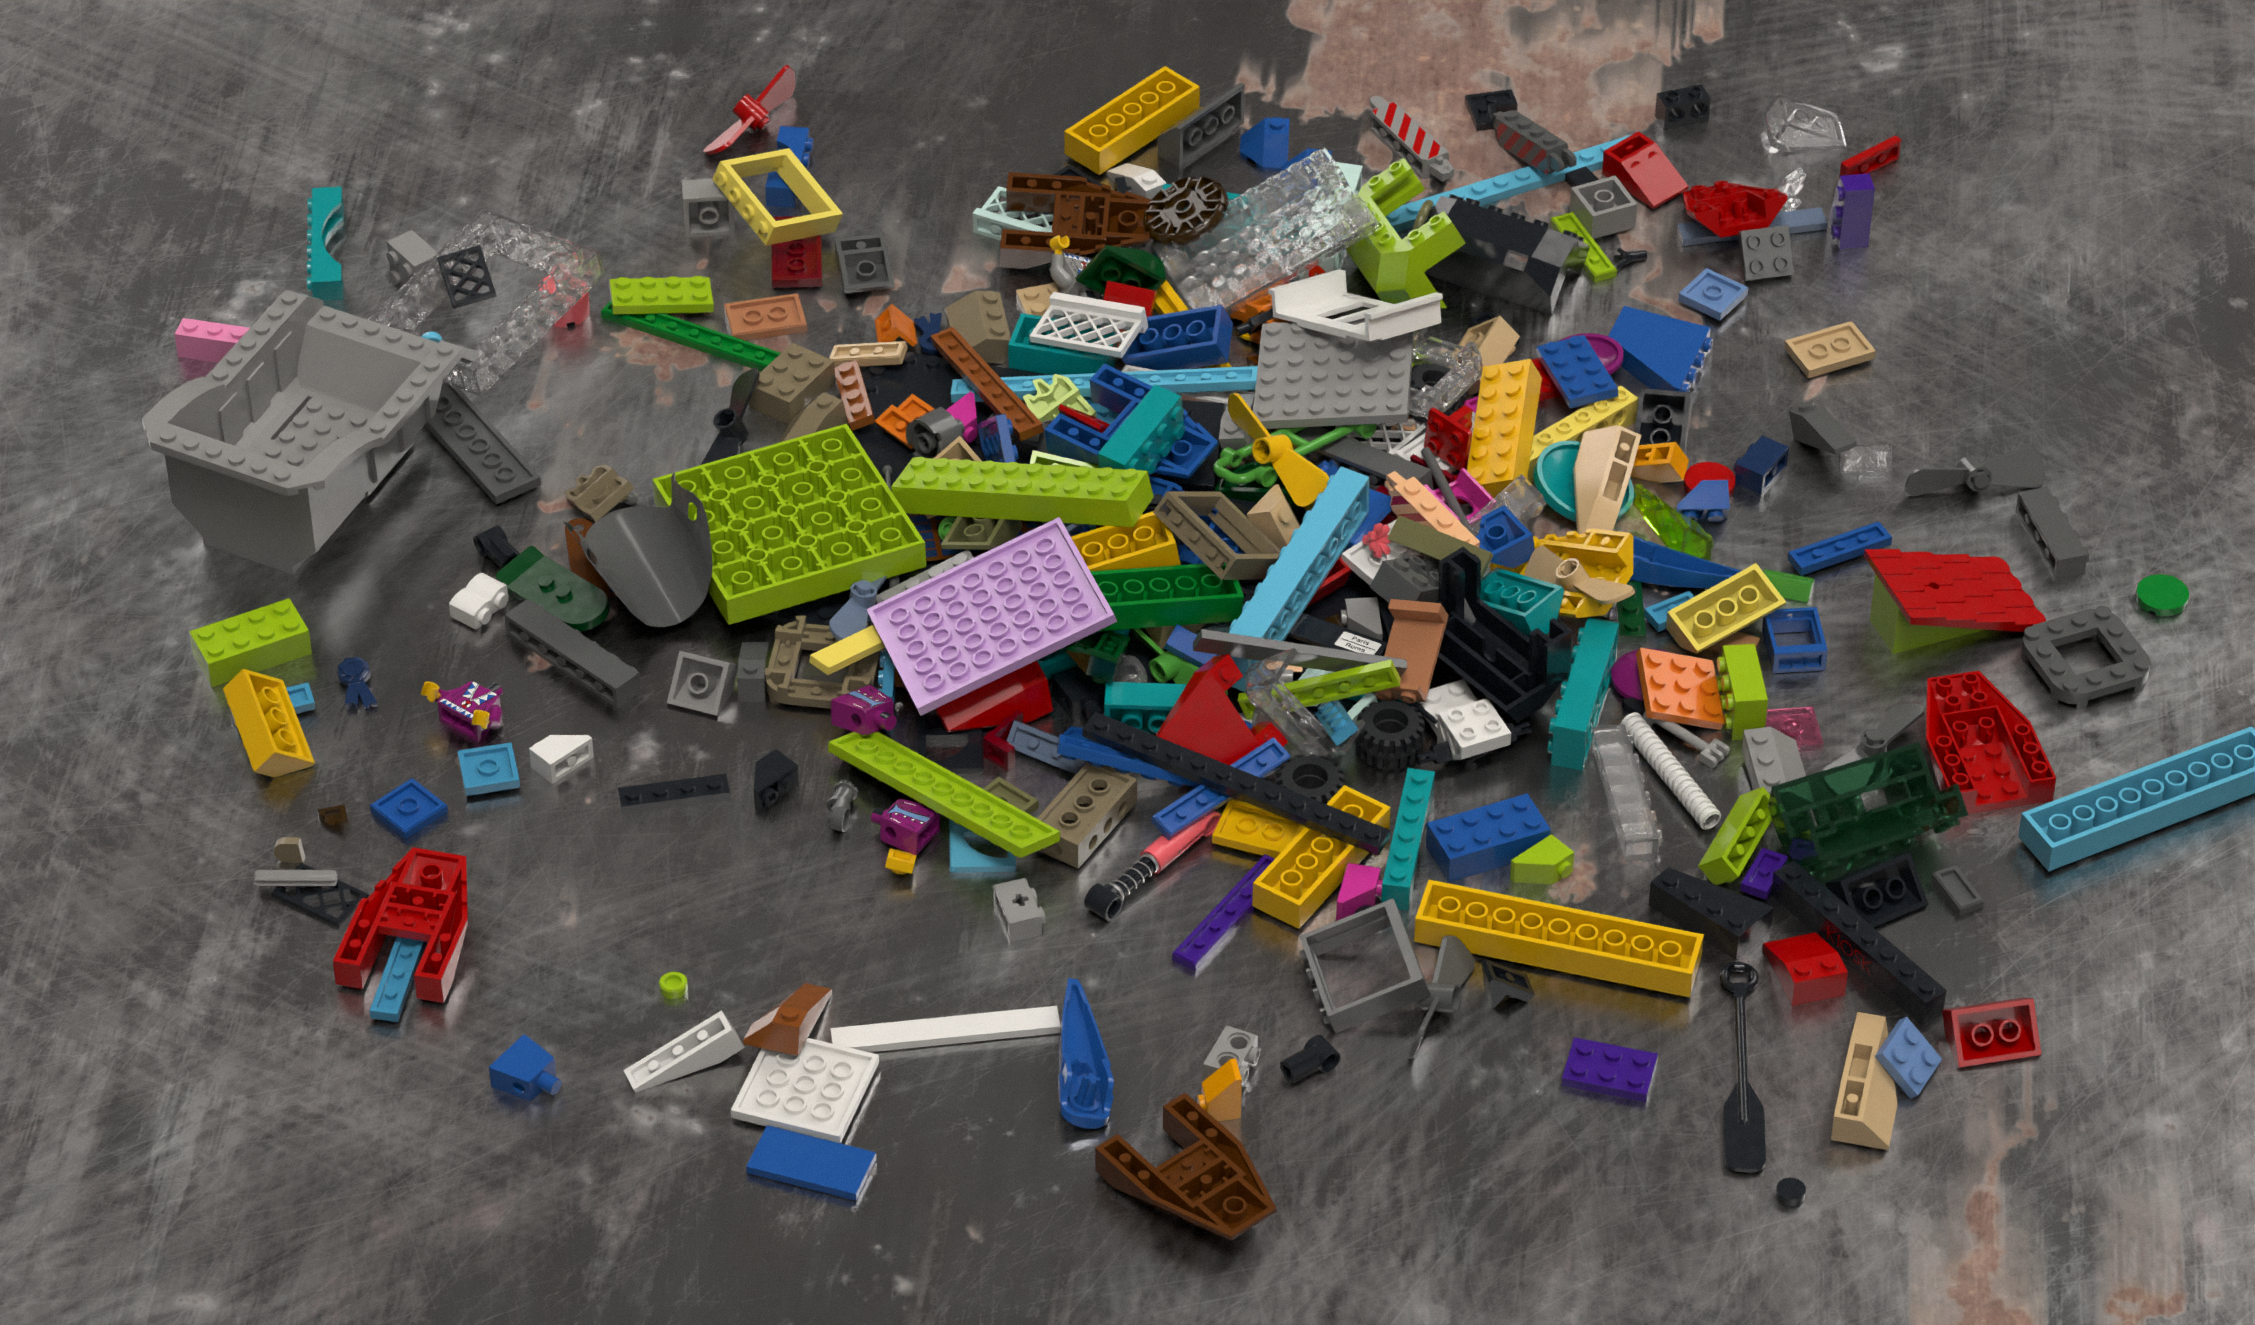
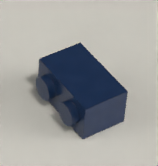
(1761, 464)

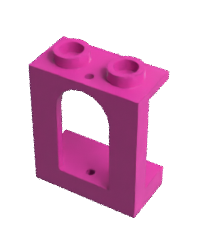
(1466, 489)

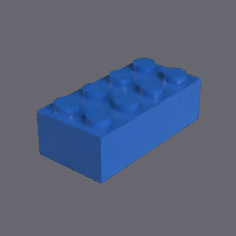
(1183, 340)
(1485, 837)

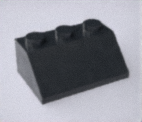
(1881, 889)

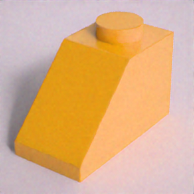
(1222, 1092)

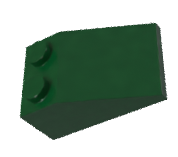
(1123, 266)

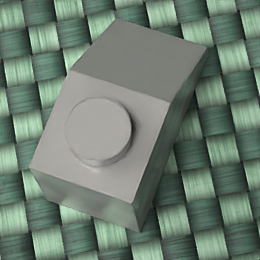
(1362, 616)

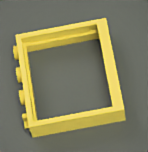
(824, 212)

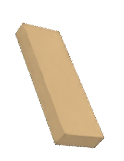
(870, 353)

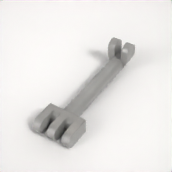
(1710, 753)

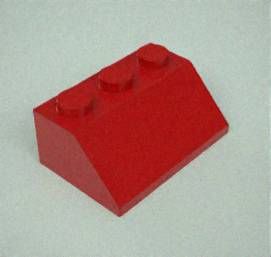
(1992, 1031)

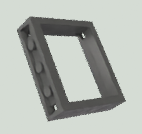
(1350, 930)

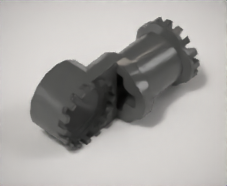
(840, 805)

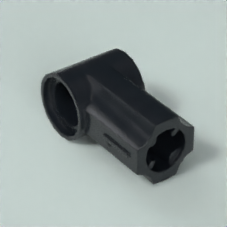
(495, 545)
(1316, 1055)

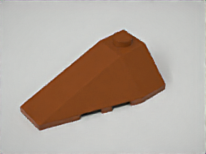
(790, 1021)

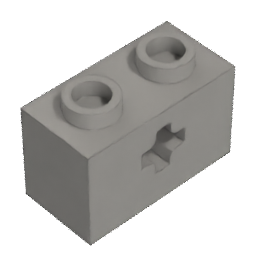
(1018, 910)

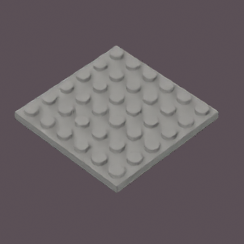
(1331, 379)

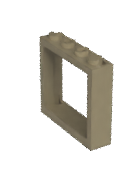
(1180, 514)

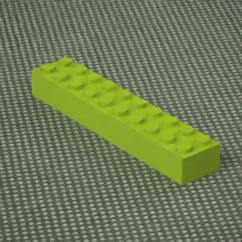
(1023, 491)

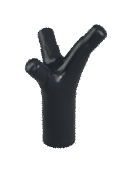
(1627, 257)

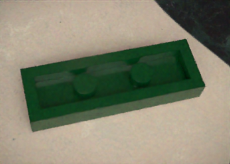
(1631, 617)

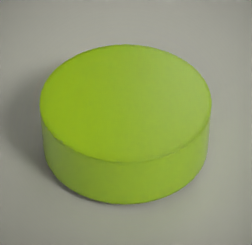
(673, 985)

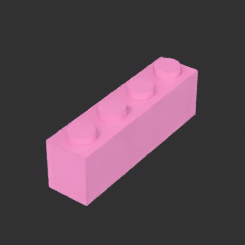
(206, 339)

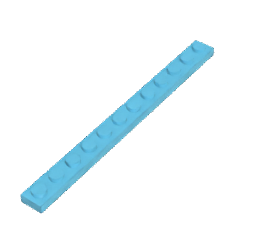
(1503, 185)
(1173, 380)

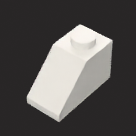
(560, 755)

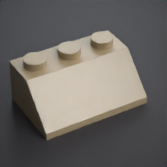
(1494, 341)
(1274, 517)

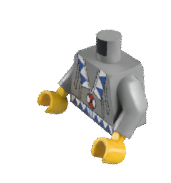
(1066, 267)

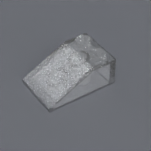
(1801, 126)

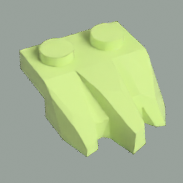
(1049, 397)

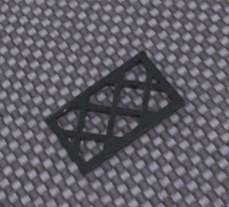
(472, 295)
(320, 912)

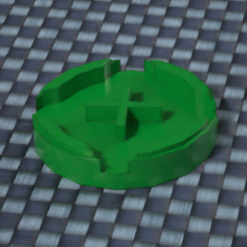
(2162, 595)

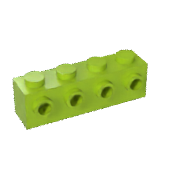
(1737, 837)

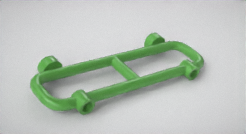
(1266, 474)

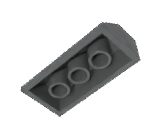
(1203, 126)

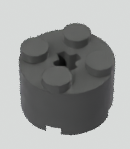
(933, 432)

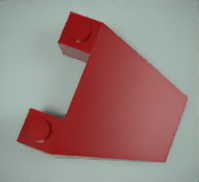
(1208, 720)

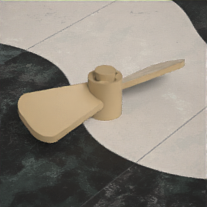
(1572, 577)

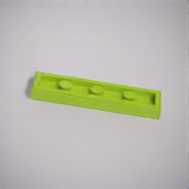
(1596, 262)

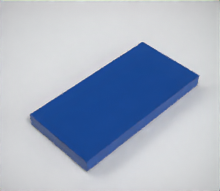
(811, 1162)

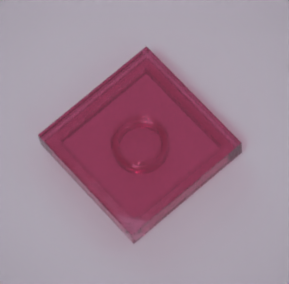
(1799, 724)

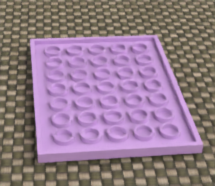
(991, 616)

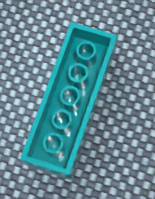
(1583, 694)

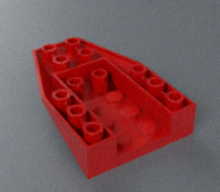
(1984, 745)

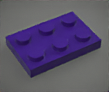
(1609, 1069)

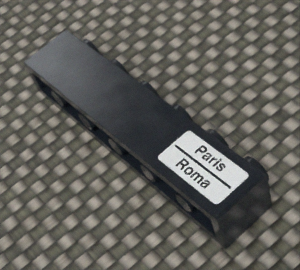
(1320, 633)

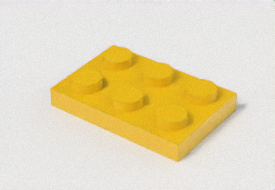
(1254, 829)

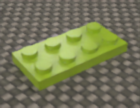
(661, 295)

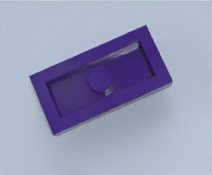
(1760, 875)

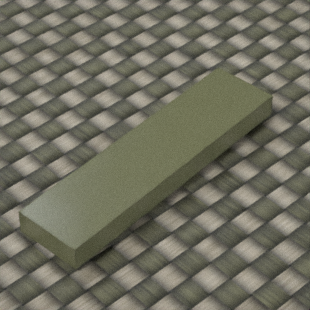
(1433, 542)

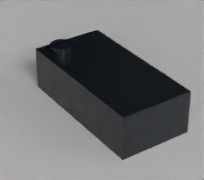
(1209, 417)

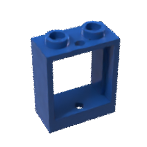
(1795, 657)

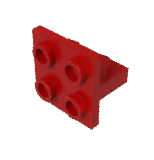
(1450, 435)

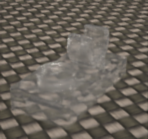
(1791, 186)
(1866, 459)

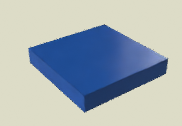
(408, 808)

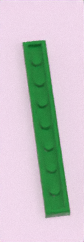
(695, 337)

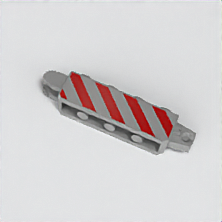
(1409, 140)

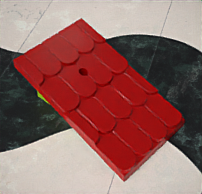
(1943, 597)

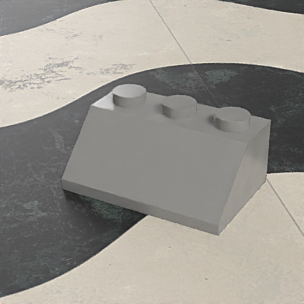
(1771, 757)

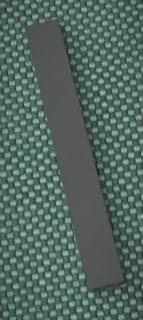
(1306, 656)

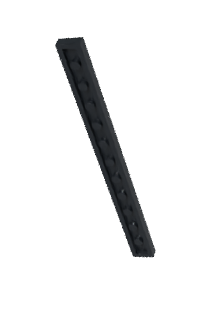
(1236, 783)

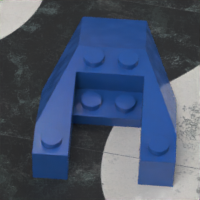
(1122, 395)

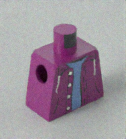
(863, 711)
(907, 825)

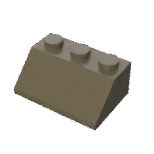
(982, 324)

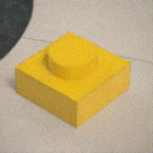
(900, 861)

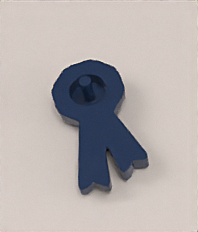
(927, 330)
(354, 673)

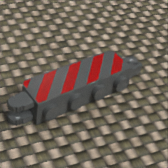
(1532, 142)

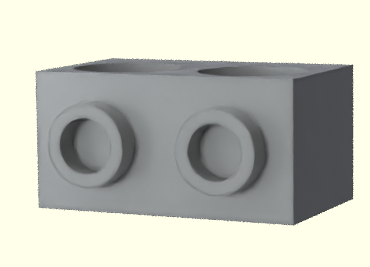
(1230, 1045)

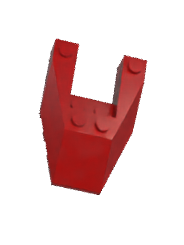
(418, 902)

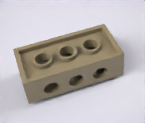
(1088, 811)

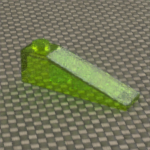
(1672, 525)

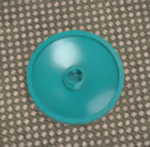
(1555, 479)

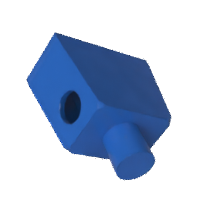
(525, 1070)

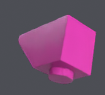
(966, 412)
(1359, 888)

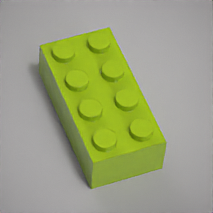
(250, 642)

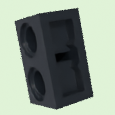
(1682, 107)

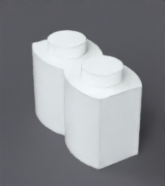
(478, 601)

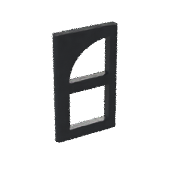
(967, 761)

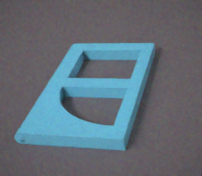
(967, 860)

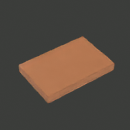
(765, 317)

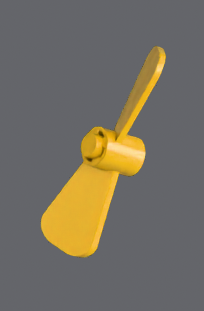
(1298, 474)

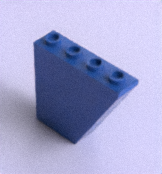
(1661, 349)

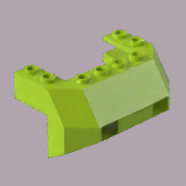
(1395, 264)

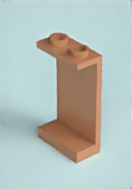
(1416, 638)

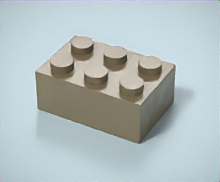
(792, 382)

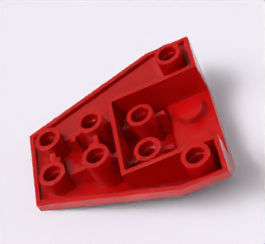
(1733, 207)
(992, 703)

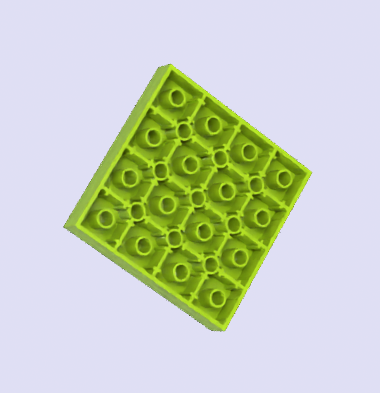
(797, 523)

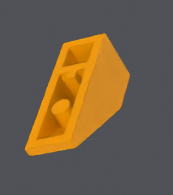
(1660, 463)

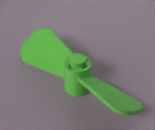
(1166, 664)

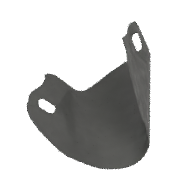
(654, 557)

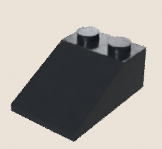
(1663, 417)

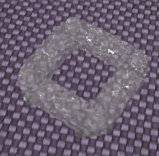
(1465, 370)

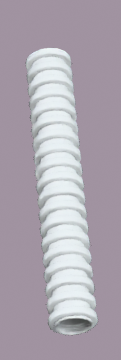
(1671, 772)

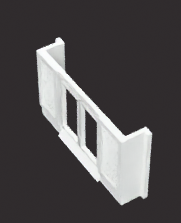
(1326, 294)

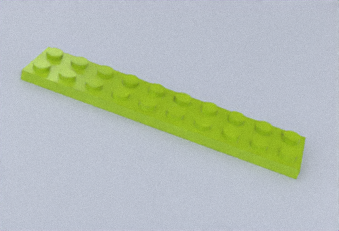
(945, 792)

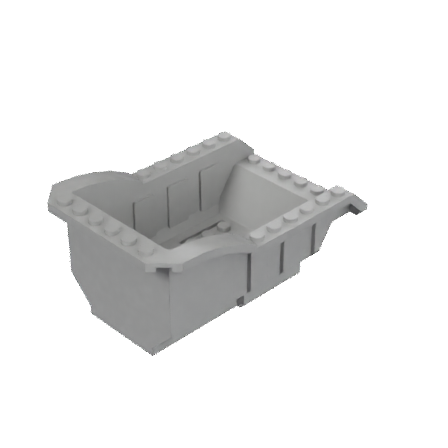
(296, 427)

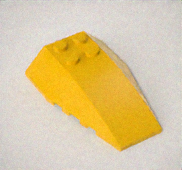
(1601, 553)

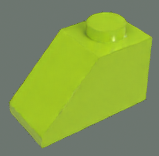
(1543, 863)

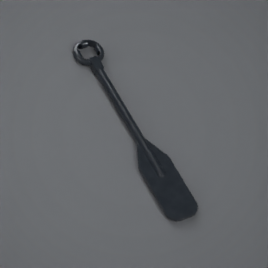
(1743, 1110)

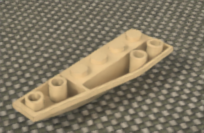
(1603, 475)
(1867, 1091)

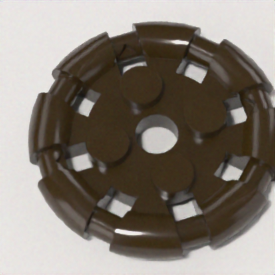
(1167, 213)

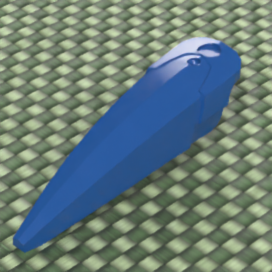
(1674, 568)
(1084, 1066)

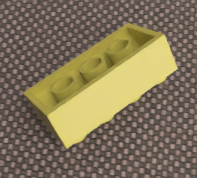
(1723, 609)

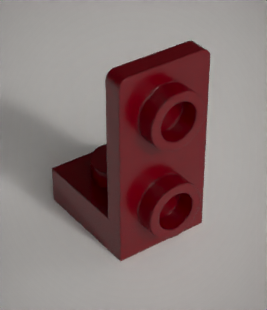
(996, 746)

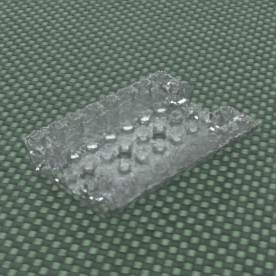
(1261, 231)

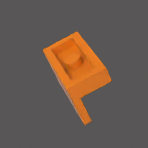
(893, 324)

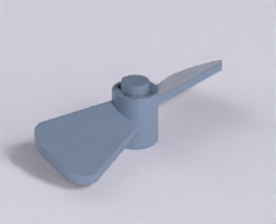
(853, 615)

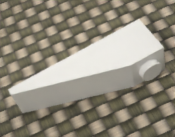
(690, 1052)

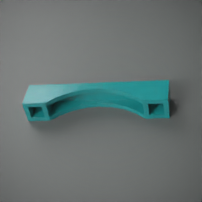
(325, 272)
(1407, 837)

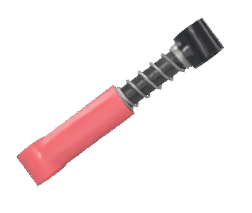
(1108, 899)

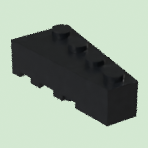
(1724, 917)

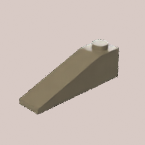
(816, 416)

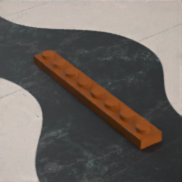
(986, 383)

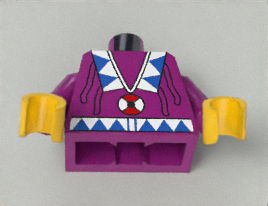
(467, 708)

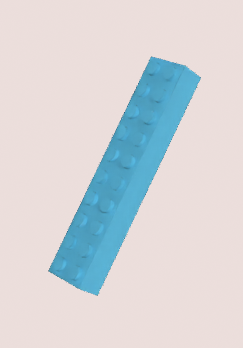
(1304, 562)
(2141, 801)

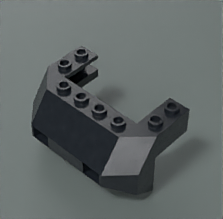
(1490, 237)
(1490, 652)

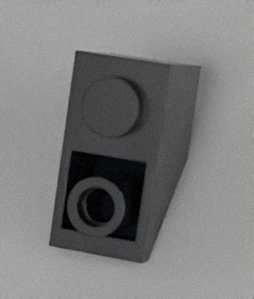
(773, 778)

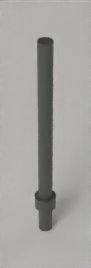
(1445, 487)

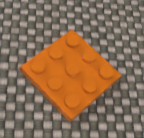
(1679, 688)

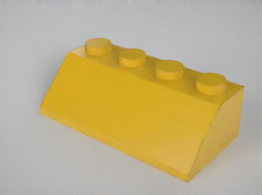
(267, 724)

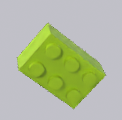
(1741, 689)

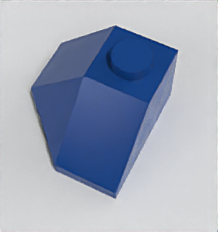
(1267, 143)
(1505, 538)

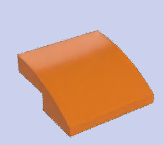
(895, 419)

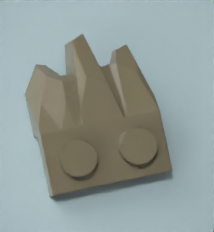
(599, 492)

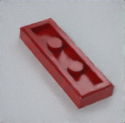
(1872, 158)

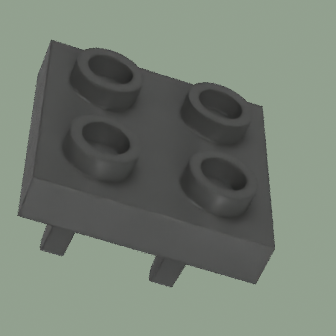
(1766, 252)

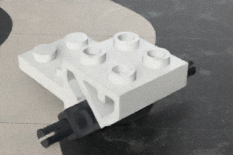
(1465, 725)

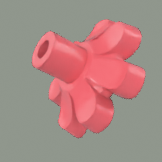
(1377, 540)

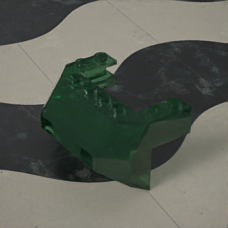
(1841, 818)

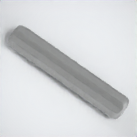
(295, 878)

